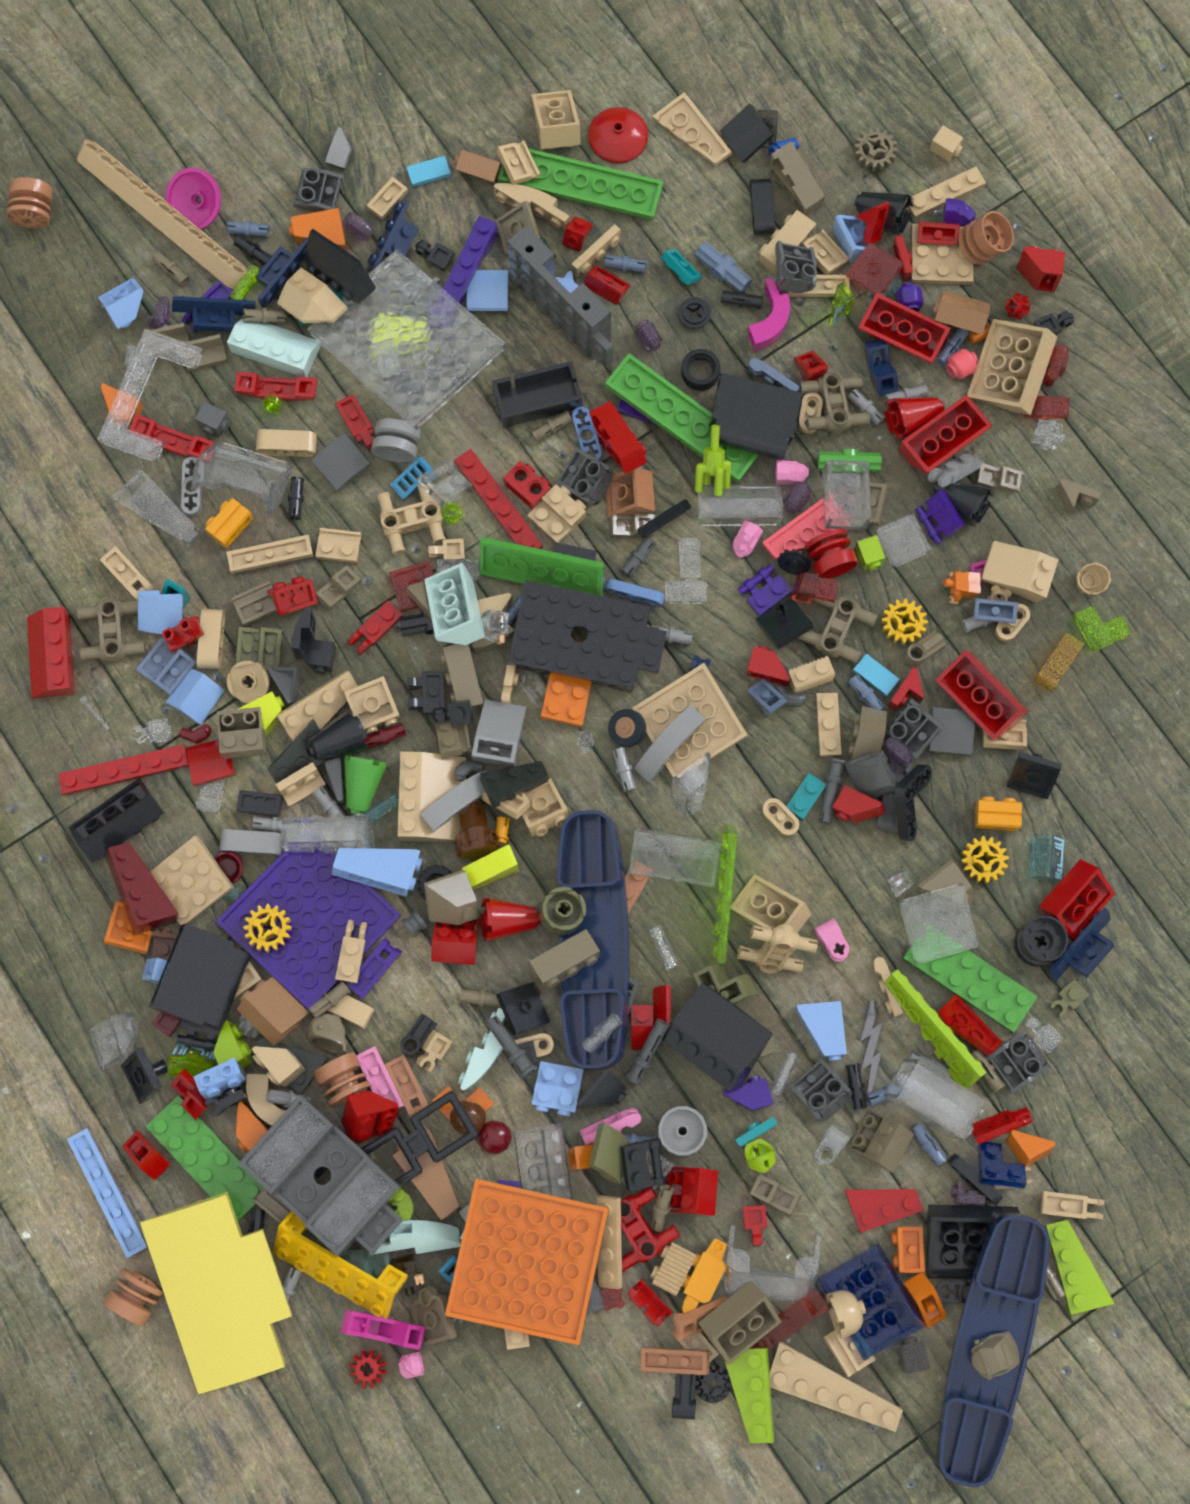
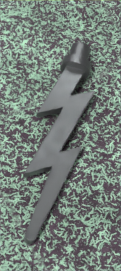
(869, 1057)

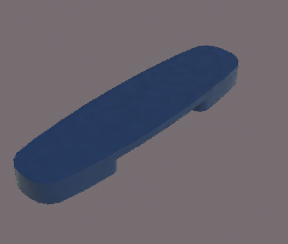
(594, 868)
(999, 1299)

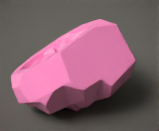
(790, 472)
(746, 539)
(411, 1365)

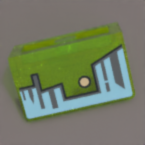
(843, 304)
(192, 1059)

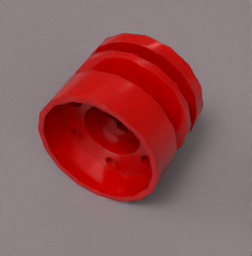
(831, 554)

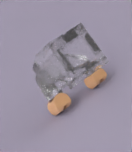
(495, 625)

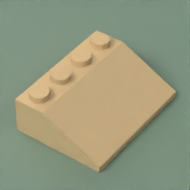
(1012, 366)
(421, 783)

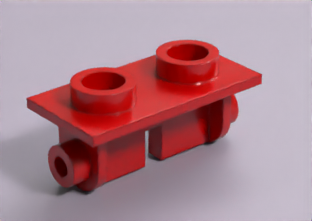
(644, 1297)

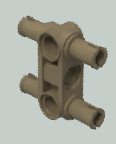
(834, 403)
(838, 628)
(110, 630)

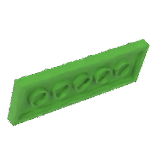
(523, 563)
(980, 986)
(205, 1156)

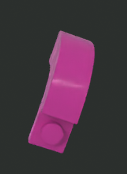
(770, 330)
(382, 1329)

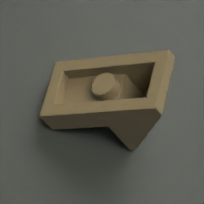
(1072, 491)

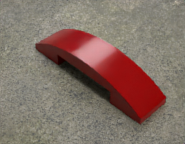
(285, 389)
(173, 440)

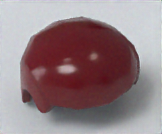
(231, 865)
(494, 1137)

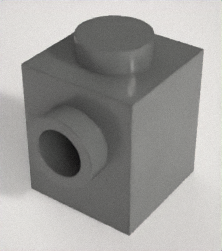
(212, 419)

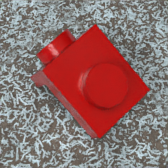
(576, 233)

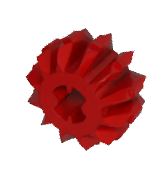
(361, 1374)

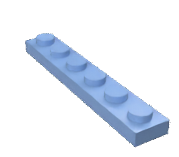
(107, 1193)

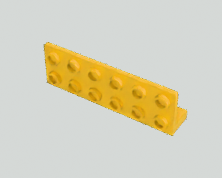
(335, 1272)

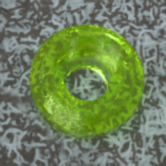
(272, 404)
(452, 507)

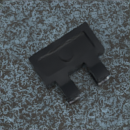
(433, 691)
(231, 1098)

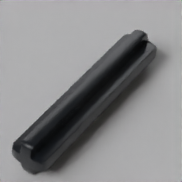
(664, 518)

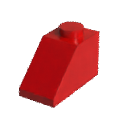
(767, 666)
(856, 806)
(146, 1155)

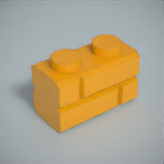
(228, 522)
(998, 814)

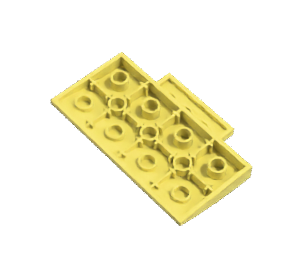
(218, 1291)

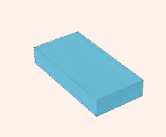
(428, 171)
(876, 675)

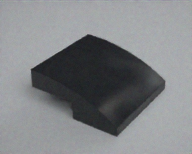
(747, 133)
(303, 630)

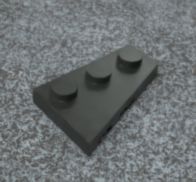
(295, 755)
(508, 782)
(309, 1061)

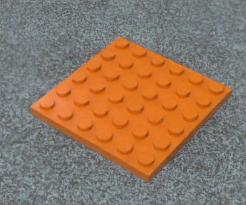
(527, 1261)

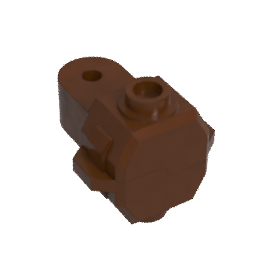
(475, 837)

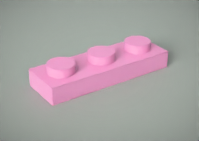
(378, 1075)

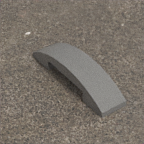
(669, 742)
(453, 802)

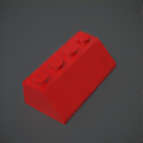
(904, 328)
(944, 435)
(50, 653)
(982, 695)

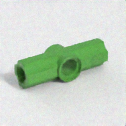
(874, 459)

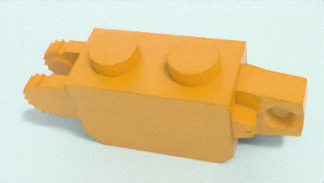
(705, 1276)

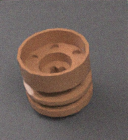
(29, 202)
(986, 237)
(341, 1078)
(133, 1297)

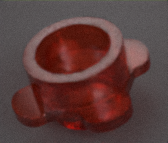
(617, 1302)

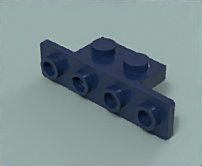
(398, 235)
(278, 270)
(211, 313)
(1086, 950)

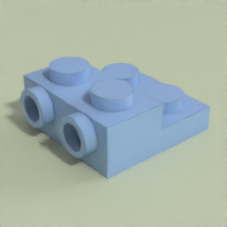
(220, 1079)
(557, 1088)

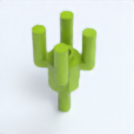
(713, 465)

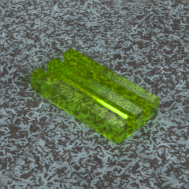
(245, 284)

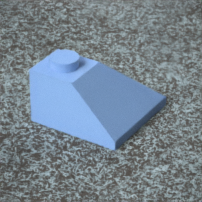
(123, 302)

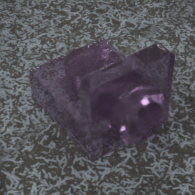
(163, 314)
(970, 1197)

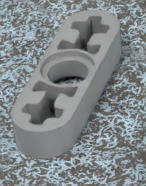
(197, 494)

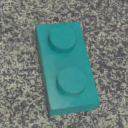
(681, 267)
(806, 796)

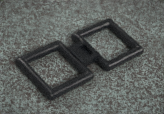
(420, 1142)

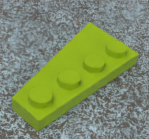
(1075, 1270)
(753, 1393)

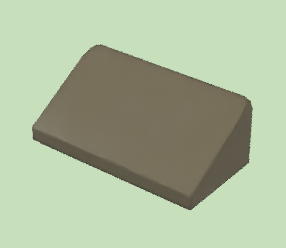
(419, 595)

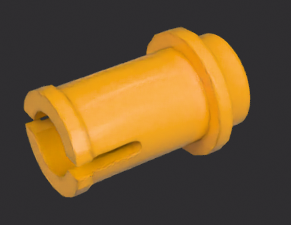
(502, 830)

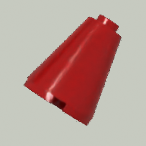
(910, 414)
(506, 919)

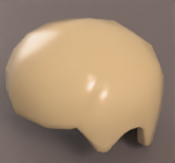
(1093, 579)

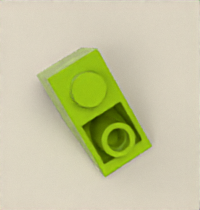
(231, 1045)

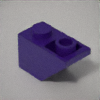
(751, 1095)

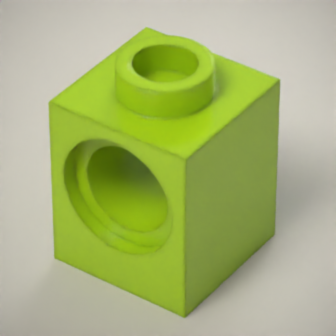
(870, 553)

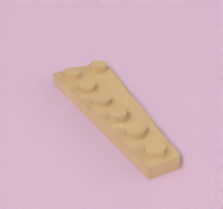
(814, 1382)

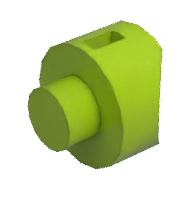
(763, 1158)

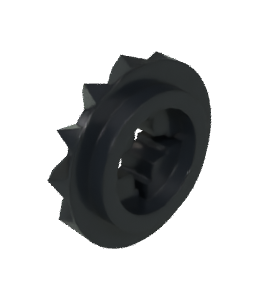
(692, 304)
(787, 563)
(717, 1394)

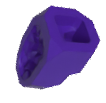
(958, 212)

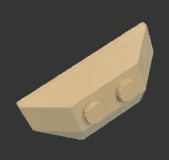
(310, 299)

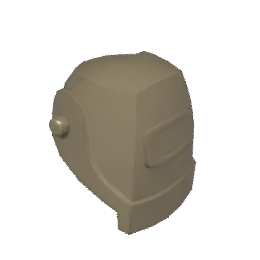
(327, 1034)
(995, 1355)

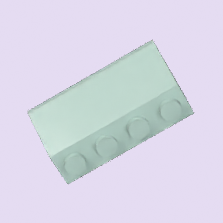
(274, 347)
(454, 606)

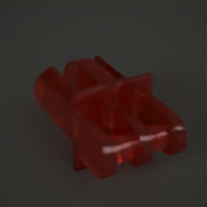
(1056, 364)

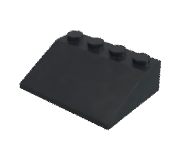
(717, 1037)
(957, 1237)

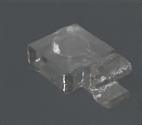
(1045, 1036)

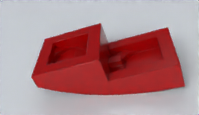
(193, 1101)

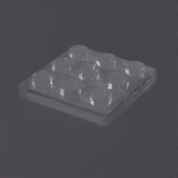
(939, 923)

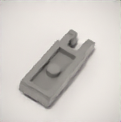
(954, 470)

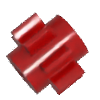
(1017, 306)

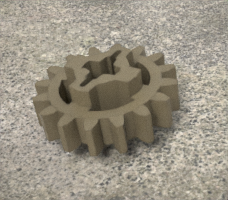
(876, 158)

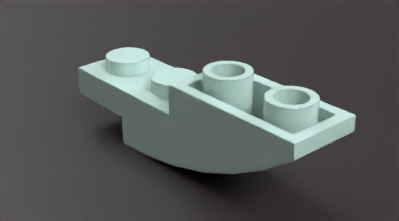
(481, 1060)
(423, 1236)

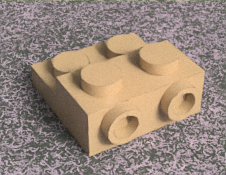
(557, 513)
(373, 705)
(545, 809)

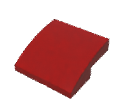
(207, 763)

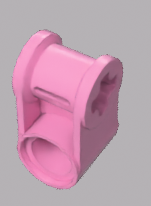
(830, 937)

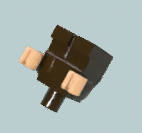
(408, 1266)

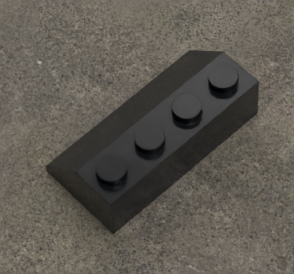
(337, 268)
(116, 820)

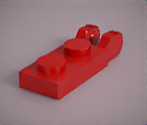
(376, 627)

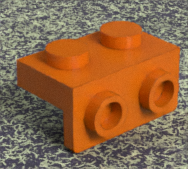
(909, 1249)

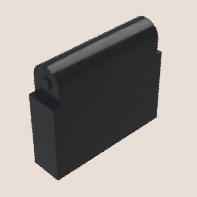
(755, 416)
(200, 978)

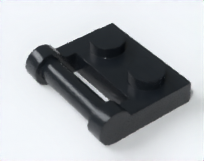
(636, 1167)

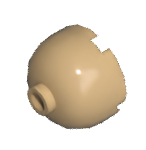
(845, 1312)

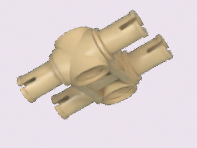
(410, 519)
(777, 948)

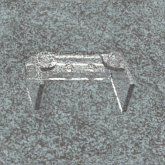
(243, 471)
(773, 1284)

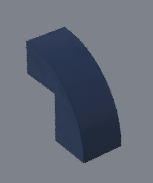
(881, 371)

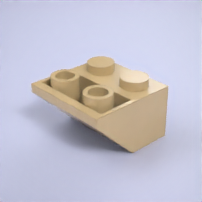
(280, 1062)

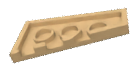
(692, 128)

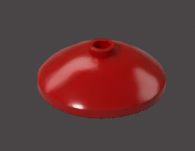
(622, 144)

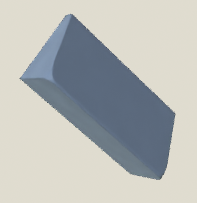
(995, 611)

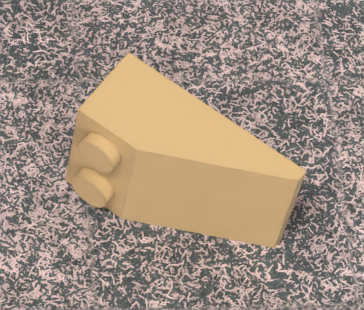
(556, 119)
(1020, 570)
(769, 906)

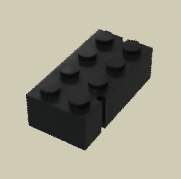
(537, 394)

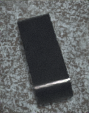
(762, 206)

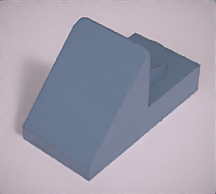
(766, 697)

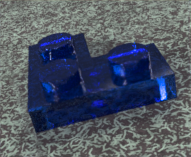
(997, 1172)

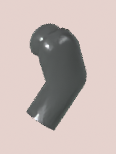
(793, 699)
(466, 767)

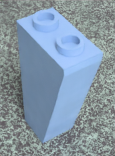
(379, 868)

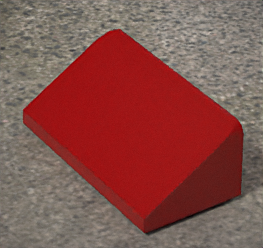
(937, 233)
(606, 284)
(662, 1003)

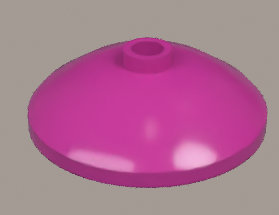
(184, 195)

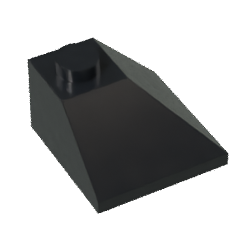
(603, 1092)

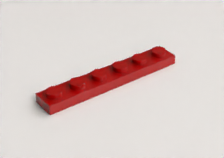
(496, 500)
(123, 770)

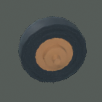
(627, 728)

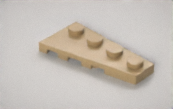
(319, 704)

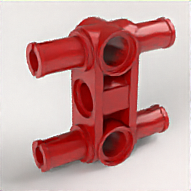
(639, 1231)

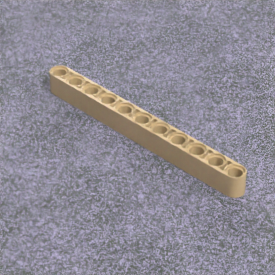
(161, 214)

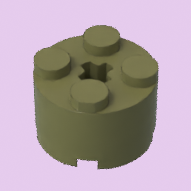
(569, 901)

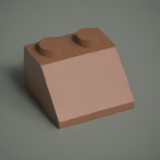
(631, 493)

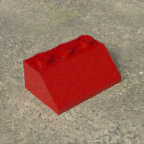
(1078, 897)

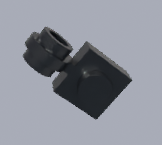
(438, 256)
(1049, 321)
(458, 711)

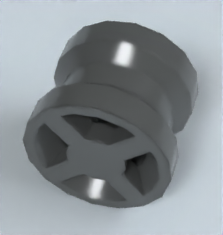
(414, 924)

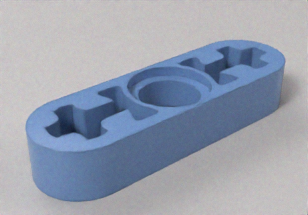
(587, 427)
(634, 592)

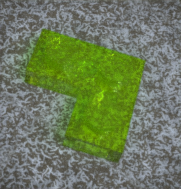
(1098, 633)

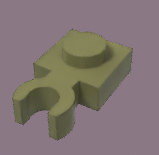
(1071, 995)

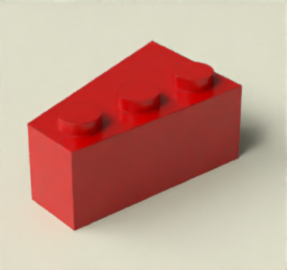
(617, 438)

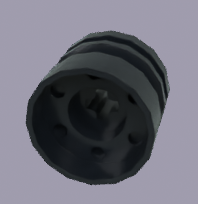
(1052, 940)

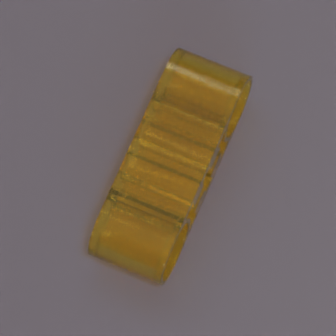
(1059, 661)

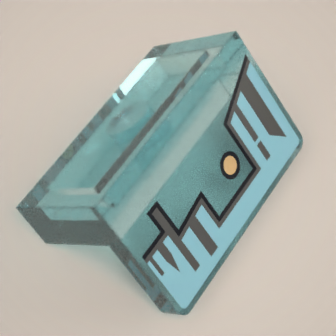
(1047, 857)

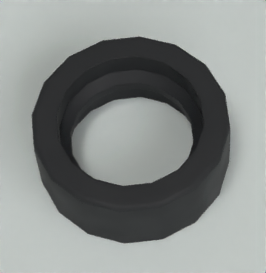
(702, 354)

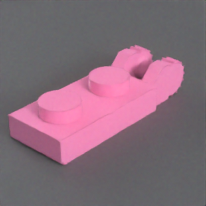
(619, 1120)

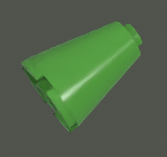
(361, 782)

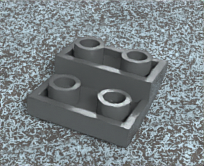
(341, 461)
(958, 731)

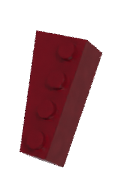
(139, 891)

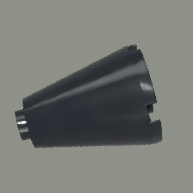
(898, 211)
(968, 499)
(338, 738)

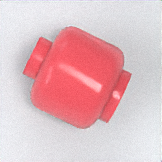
(961, 364)

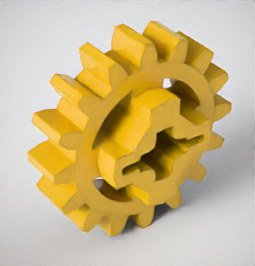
(896, 618)
(985, 869)
(263, 938)

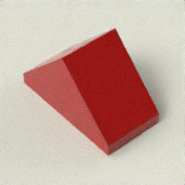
(811, 366)

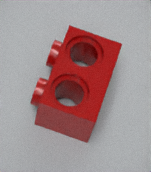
(523, 488)

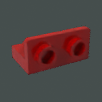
(293, 595)

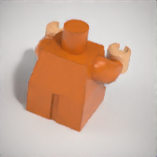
(962, 585)

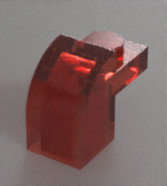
(810, 587)

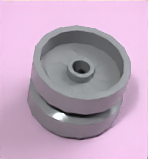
(395, 441)
(679, 1144)

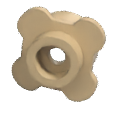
(996, 590)

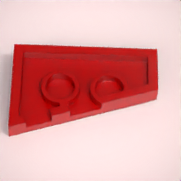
(968, 1025)
(882, 1206)

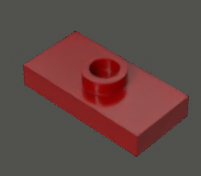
(903, 255)

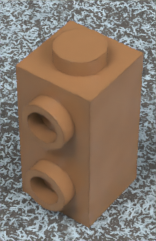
(477, 166)

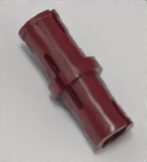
(385, 736)

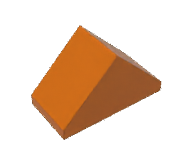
(1028, 1148)

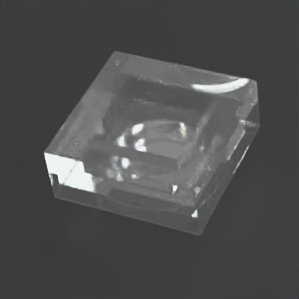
(899, 881)

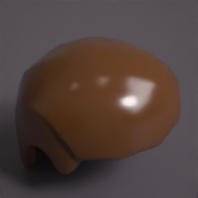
(476, 1114)

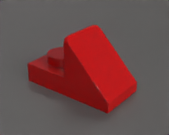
(875, 222)
(911, 687)
(640, 1025)

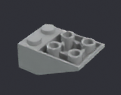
(498, 734)

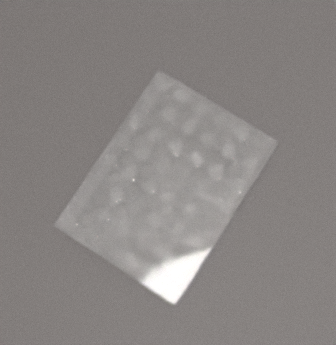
(434, 336)

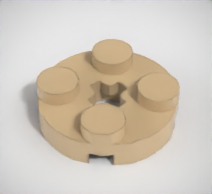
(239, 673)

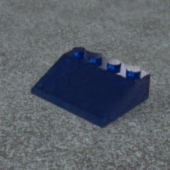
(888, 1306)

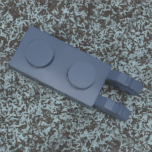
(770, 375)

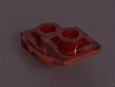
(1050, 407)

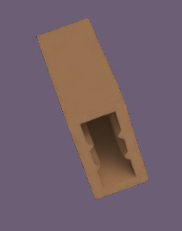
(961, 311)
(272, 1010)

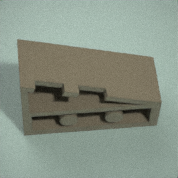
(796, 180)
(461, 673)
(563, 961)

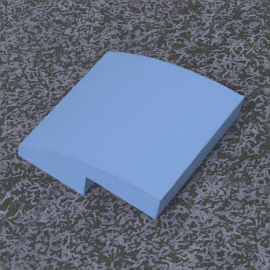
(488, 291)
(158, 611)

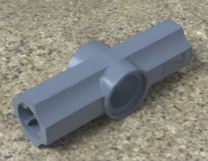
(723, 267)

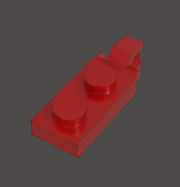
(356, 420)
(1000, 1124)

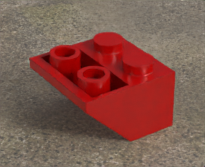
(1041, 267)
(455, 942)
(368, 1115)
(693, 1190)

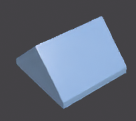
(850, 235)
(195, 696)

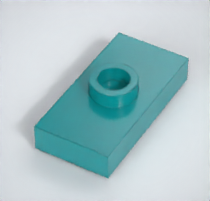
(754, 1131)

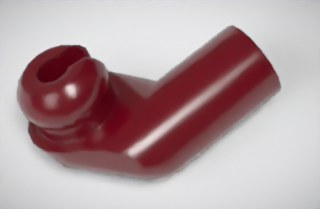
(197, 735)

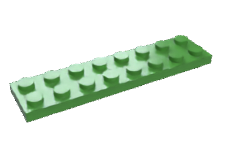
(593, 185)
(671, 410)

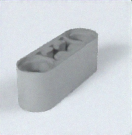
(251, 842)

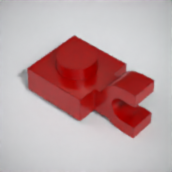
(755, 1220)

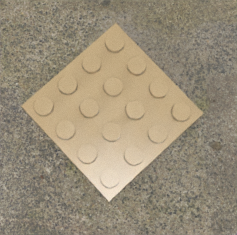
(702, 692)

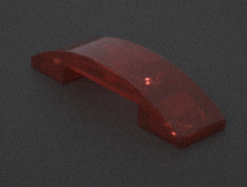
(793, 1319)

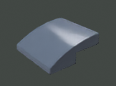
(164, 667)

